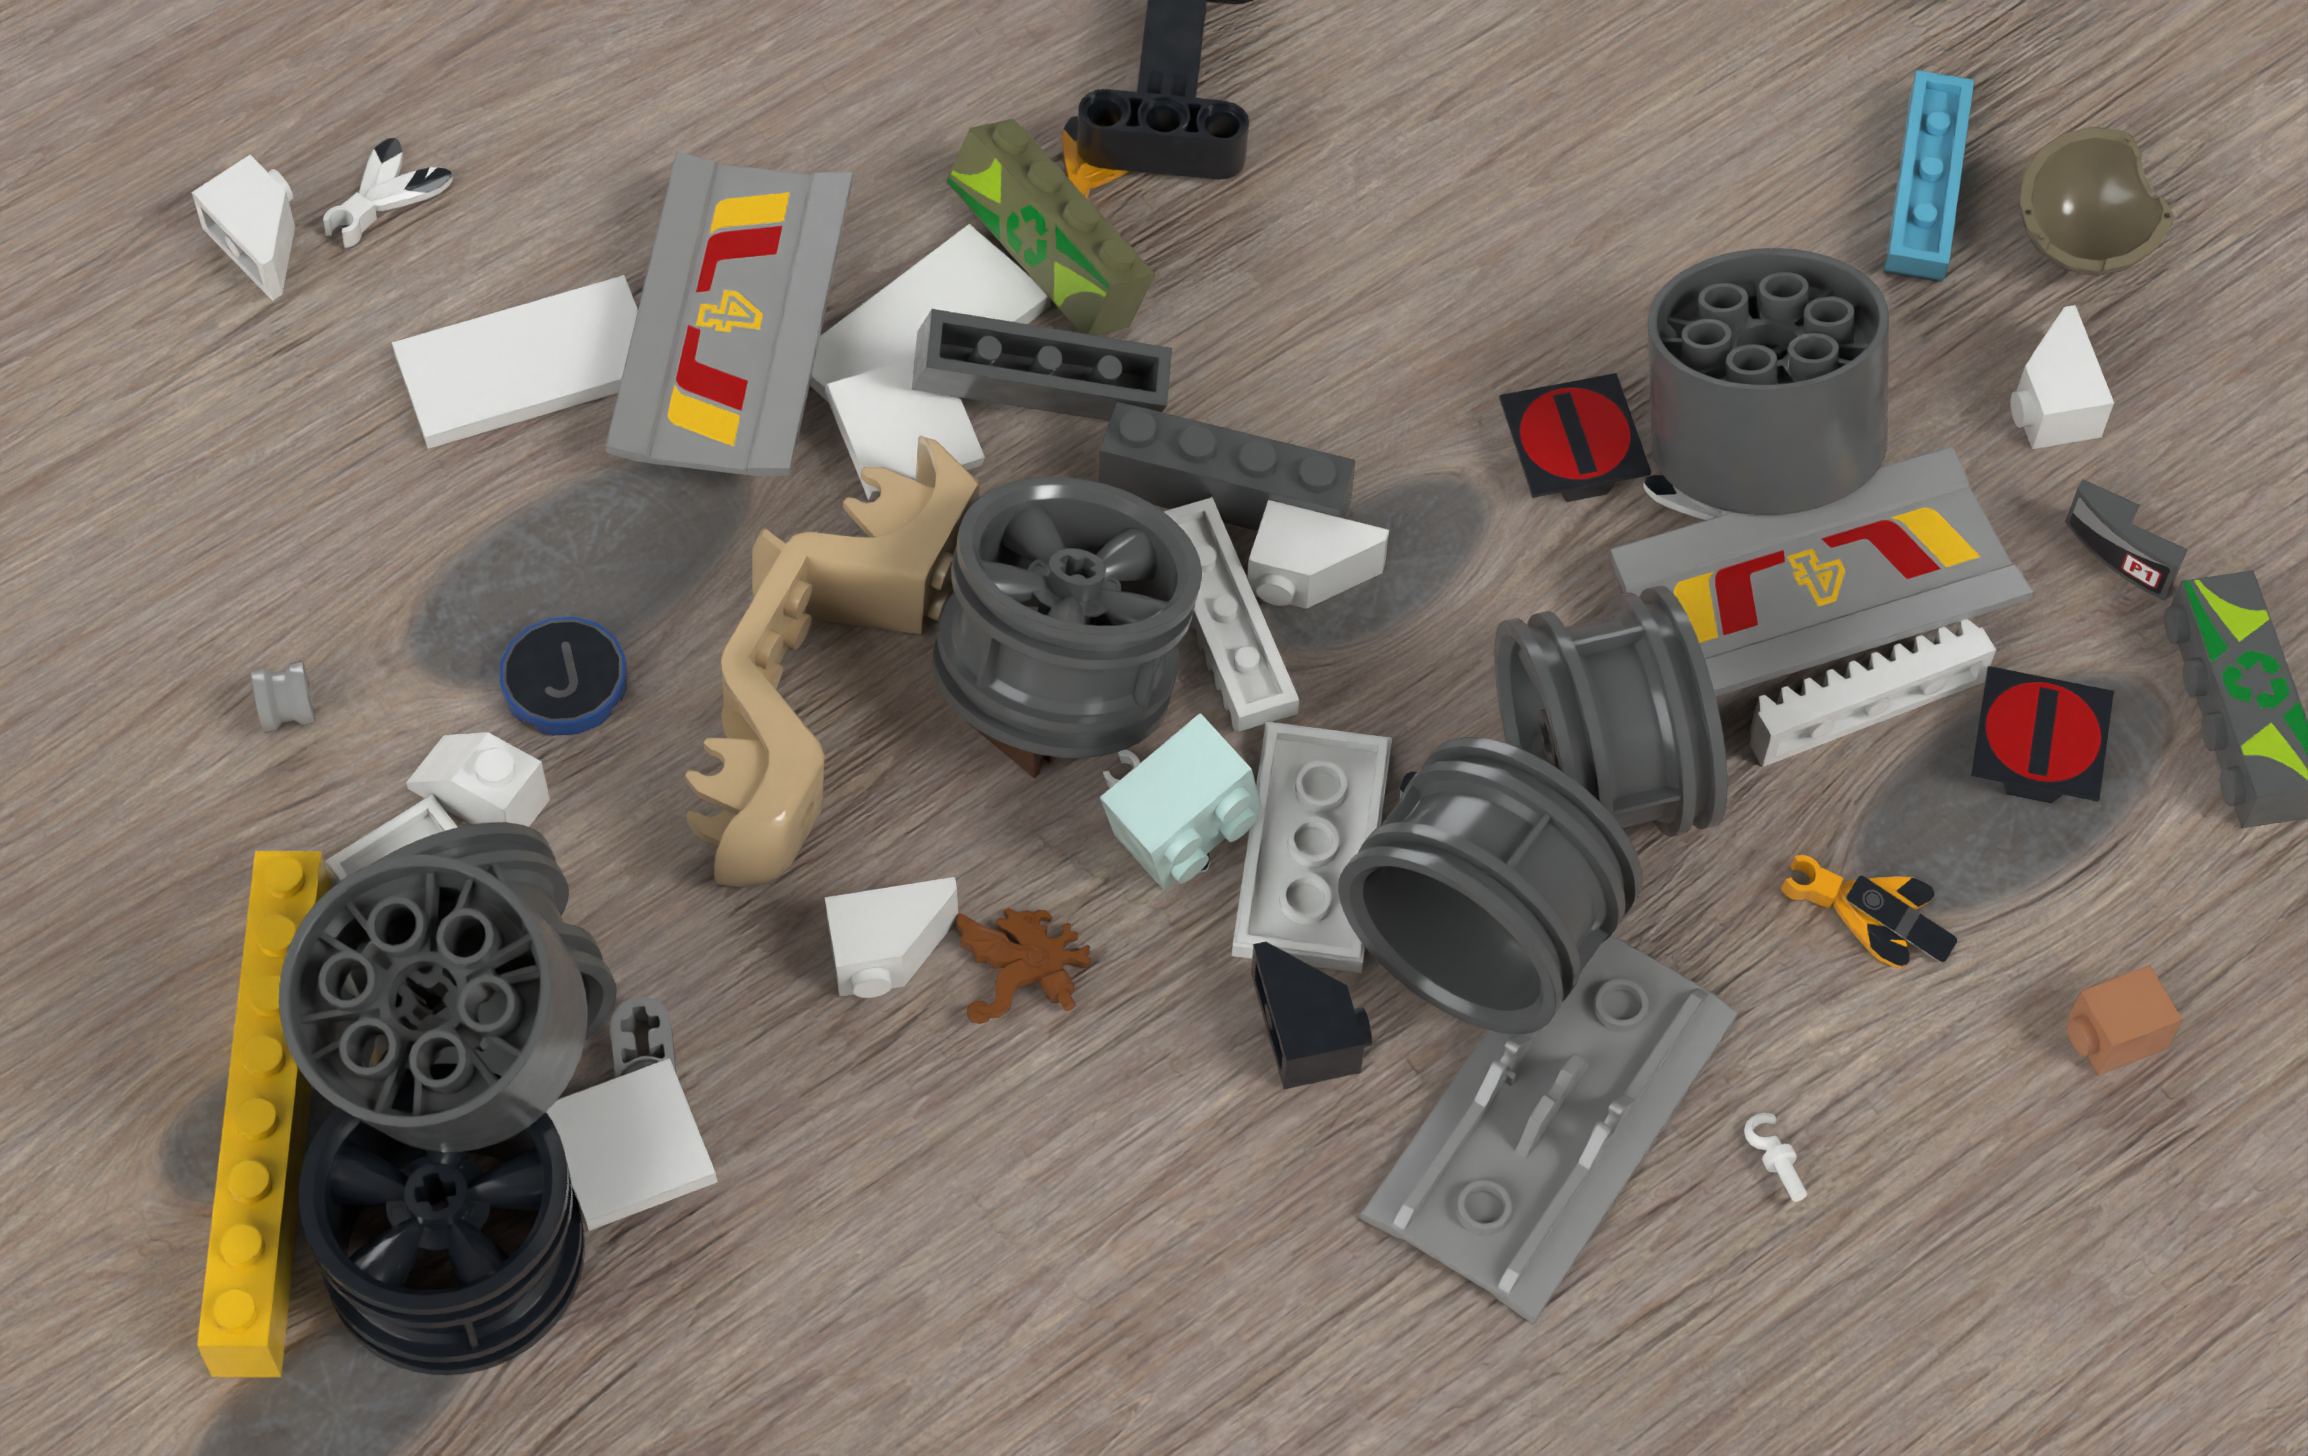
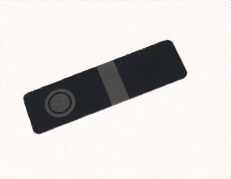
(1901, 919)

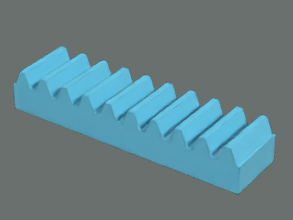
(1929, 176)

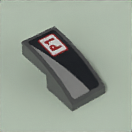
(2106, 528)

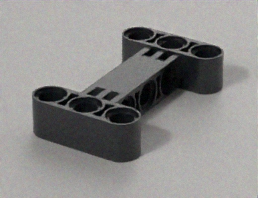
(1163, 122)

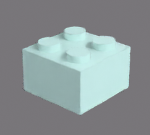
(1183, 803)

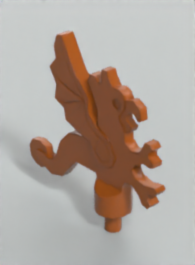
(1028, 961)

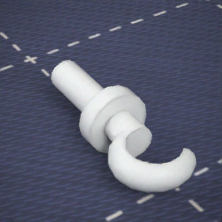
(1778, 1156)

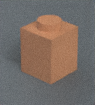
(2123, 1020)

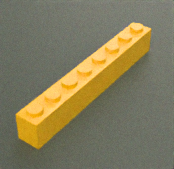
(261, 1137)

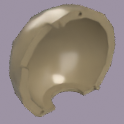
(2092, 203)

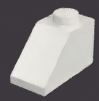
(250, 220)
(2062, 387)
(1312, 555)
(482, 779)
(887, 933)

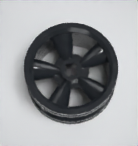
(501, 1299)

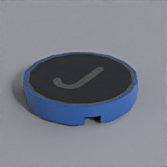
(563, 675)

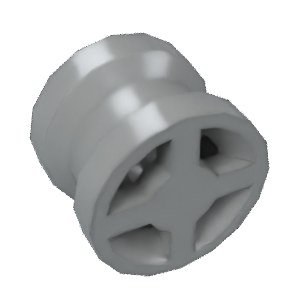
(283, 696)

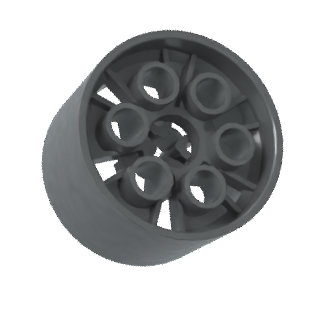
(1769, 380)
(471, 1106)

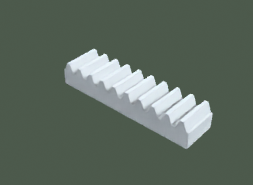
(1233, 627)
(1870, 694)

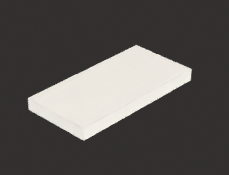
(958, 277)
(518, 361)
(1318, 807)

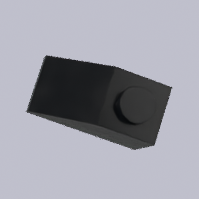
(1308, 1019)

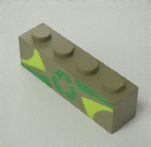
(1050, 227)

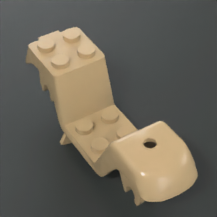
(879, 581)

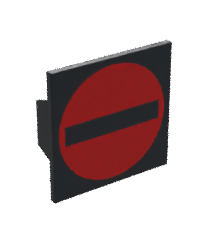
(1575, 437)
(2042, 736)

